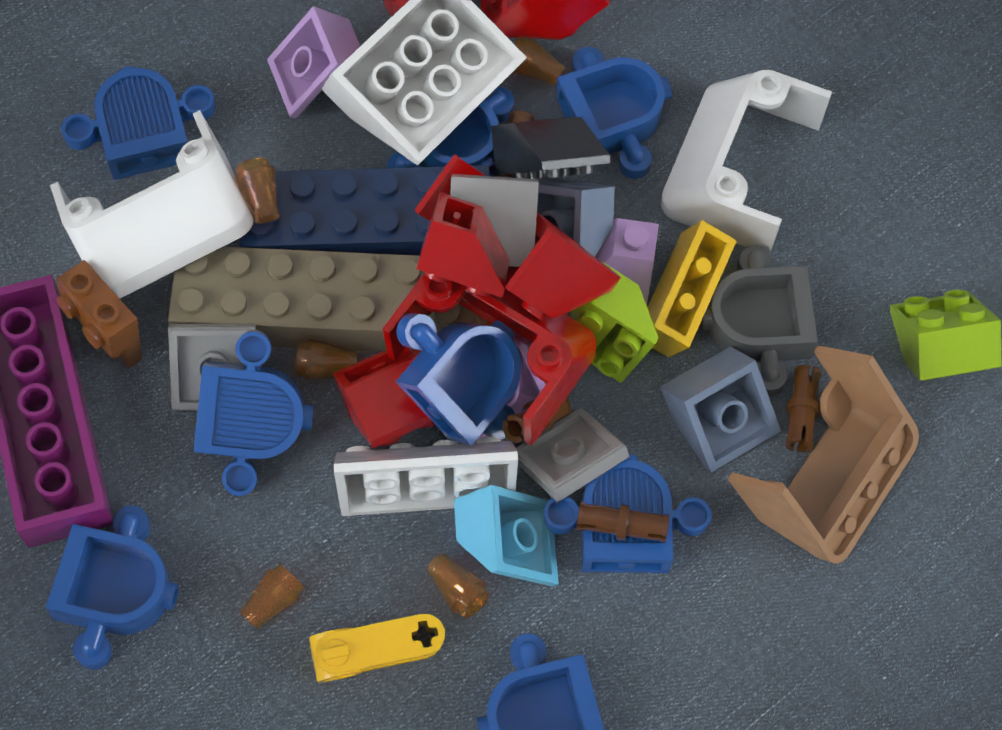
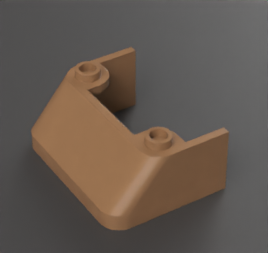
(849, 467)

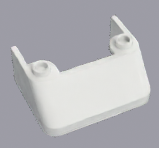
(713, 193)
(163, 223)

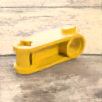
(374, 646)

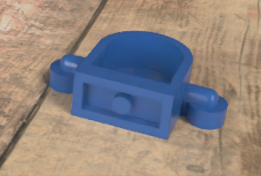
(618, 102)
(138, 121)
(471, 138)
(461, 375)
(248, 411)
(644, 490)
(110, 585)
(540, 694)

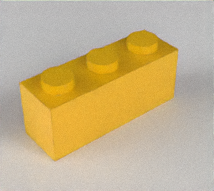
(688, 286)

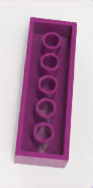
(45, 419)

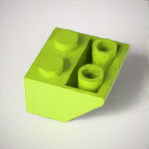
(620, 328)
(947, 334)

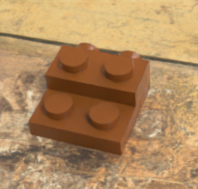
(101, 313)

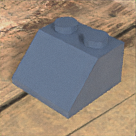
(578, 209)
(721, 407)

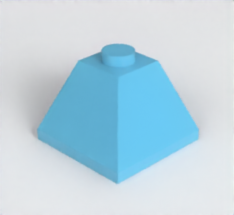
(507, 534)

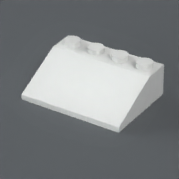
(423, 74)
(420, 477)

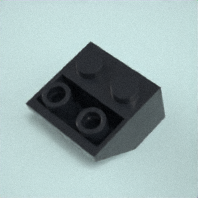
(546, 148)

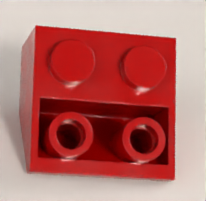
(463, 248)
(377, 402)

